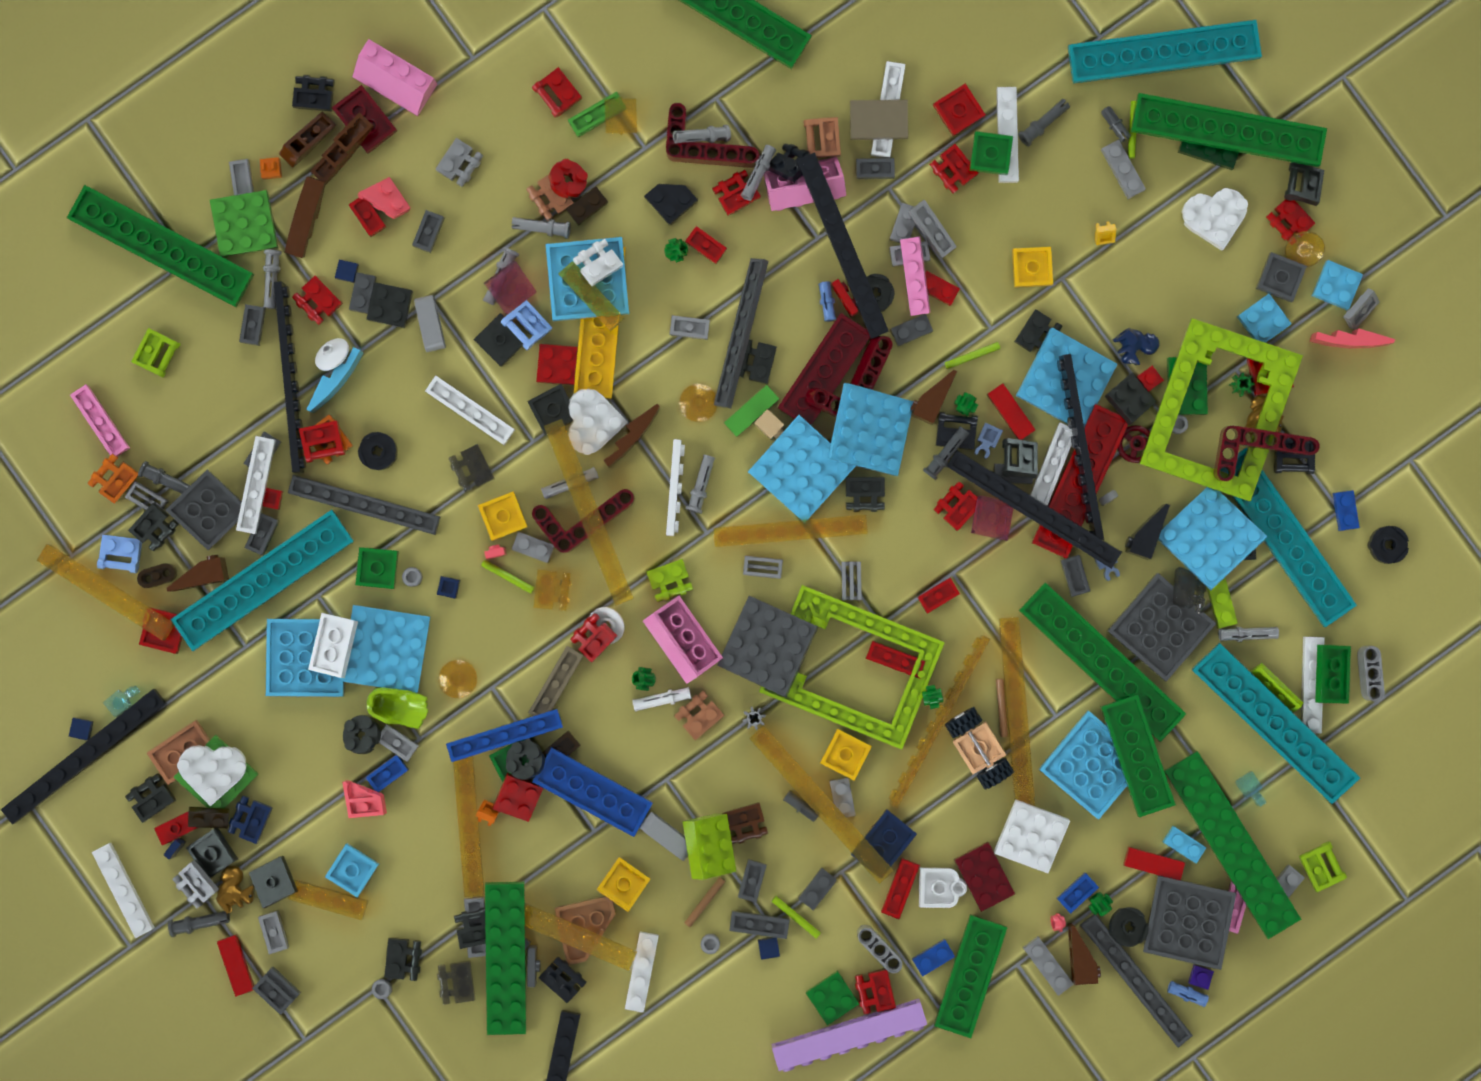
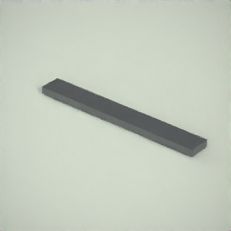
(741, 333)
(364, 505)
(1136, 980)

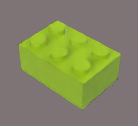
(709, 846)

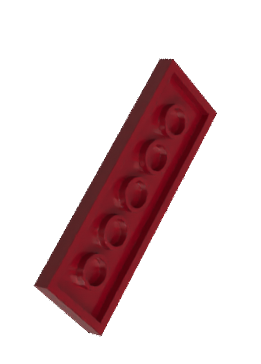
(825, 367)

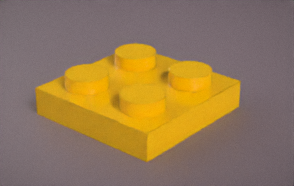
(1032, 267)
(502, 516)
(845, 754)
(623, 884)

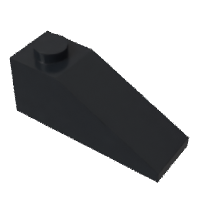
(1145, 538)

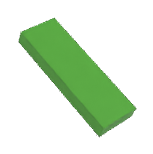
(590, 117)
(751, 411)

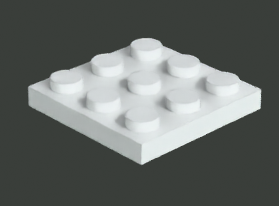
(1031, 836)

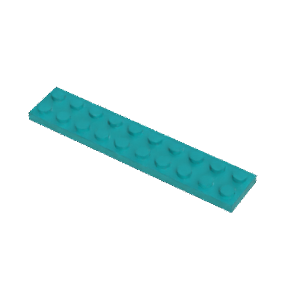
(1164, 51)
(1295, 550)
(262, 580)
(1276, 723)

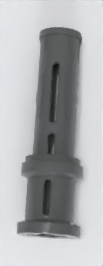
(1037, 127)
(940, 460)
(159, 476)
(190, 924)

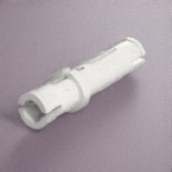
(662, 699)

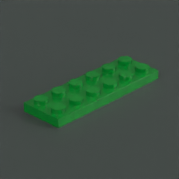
(1137, 755)
(970, 976)

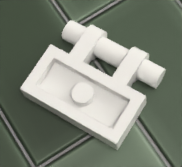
(601, 267)

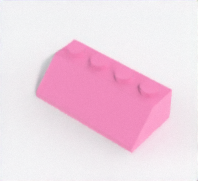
(393, 77)
(786, 194)
(682, 639)

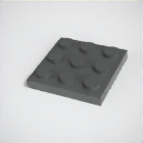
(206, 509)

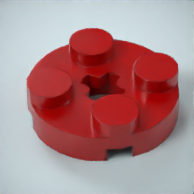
(575, 172)

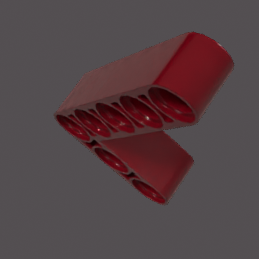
(703, 148)
(864, 368)
(1259, 442)
(570, 534)

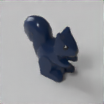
(1133, 341)

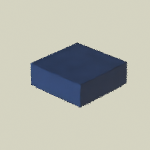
(346, 271)
(448, 587)
(81, 728)
(174, 848)
(768, 948)

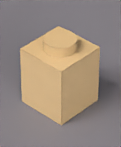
(769, 425)

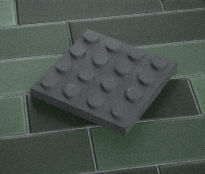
(1160, 630)
(767, 646)
(1189, 922)

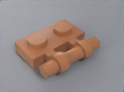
(556, 202)
(703, 719)

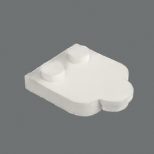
(940, 888)

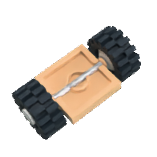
(979, 748)

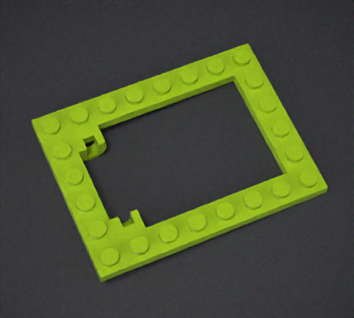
(1198, 346)
(817, 610)

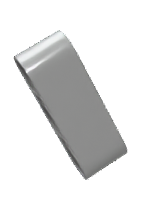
(429, 323)
(1376, 681)
(665, 835)
(884, 957)

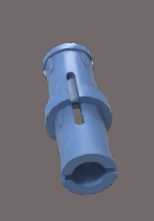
(827, 301)
(1187, 994)

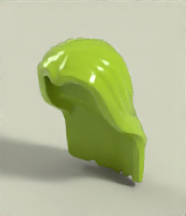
(397, 707)

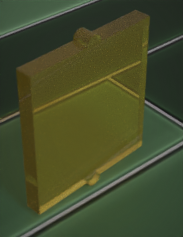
(620, 116)

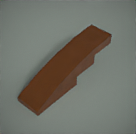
(342, 149)
(305, 216)
(637, 430)

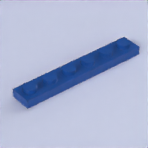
(504, 735)

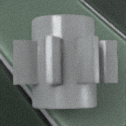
(755, 723)

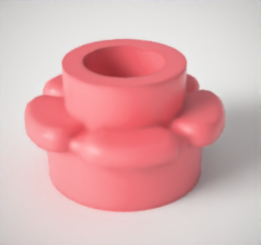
(1058, 922)

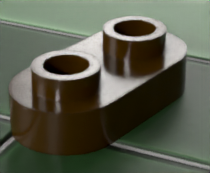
(157, 574)

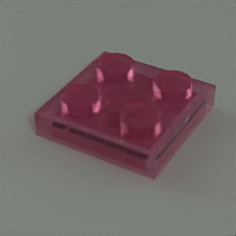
(510, 287)
(992, 518)

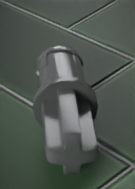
(1115, 123)
(800, 806)

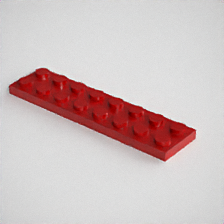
(1103, 436)

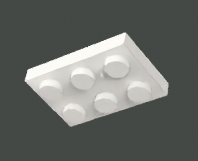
(333, 645)

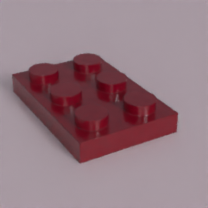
(362, 102)
(984, 876)

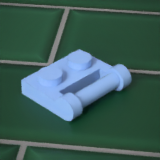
(530, 320)
(119, 547)

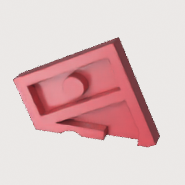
(386, 198)
(363, 801)

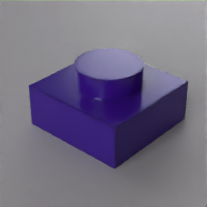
(1200, 977)

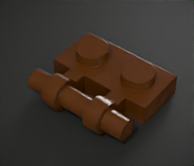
(745, 817)

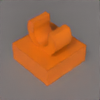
(270, 168)
(487, 813)

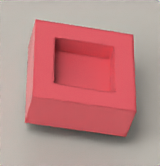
(495, 551)

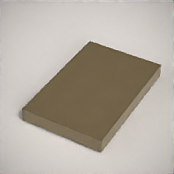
(878, 119)

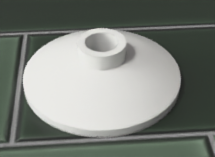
(332, 354)
(613, 617)

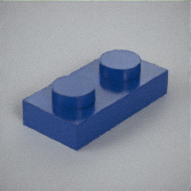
(1346, 510)
(387, 773)
(1077, 892)
(933, 957)

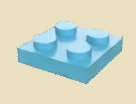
(1337, 285)
(1264, 319)
(352, 870)

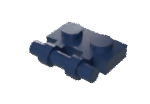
(255, 821)

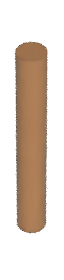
(1002, 707)
(704, 902)

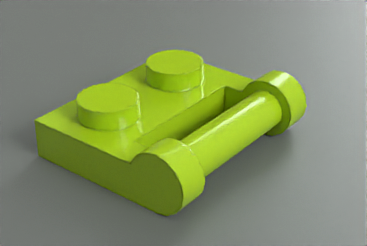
(150, 349)
(1317, 870)

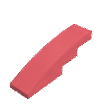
(1358, 339)

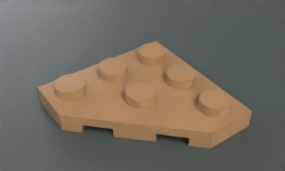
(589, 914)

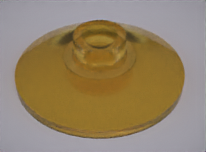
(1308, 256)
(693, 412)
(467, 676)

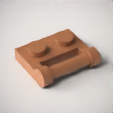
(828, 136)

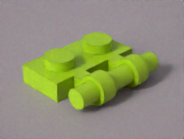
(666, 575)

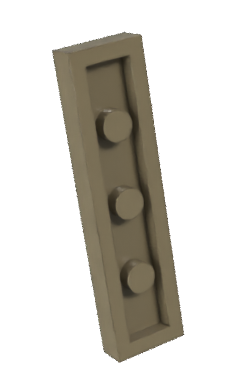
(556, 681)

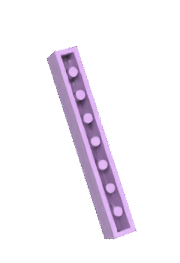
(849, 1034)

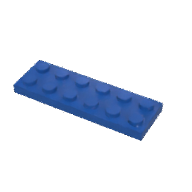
(593, 792)

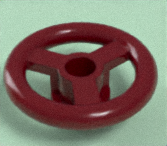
(1142, 443)

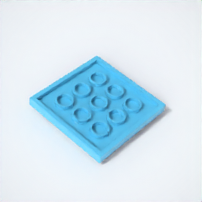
(564, 301)
(1043, 381)
(870, 429)
(799, 469)
(1211, 537)
(387, 649)
(288, 659)
(1087, 766)

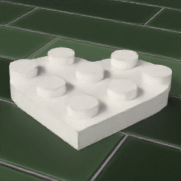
(1216, 216)
(593, 421)
(212, 771)

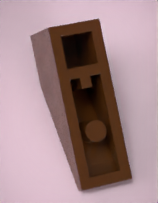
(306, 139)
(929, 403)
(204, 573)
(1083, 966)

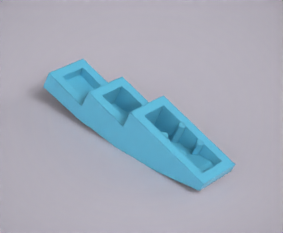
(330, 386)

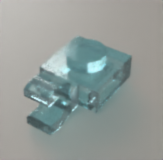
(119, 701)
(1250, 786)

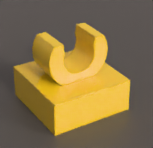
(1105, 234)

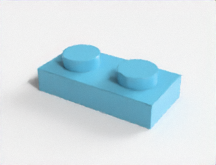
(1184, 844)

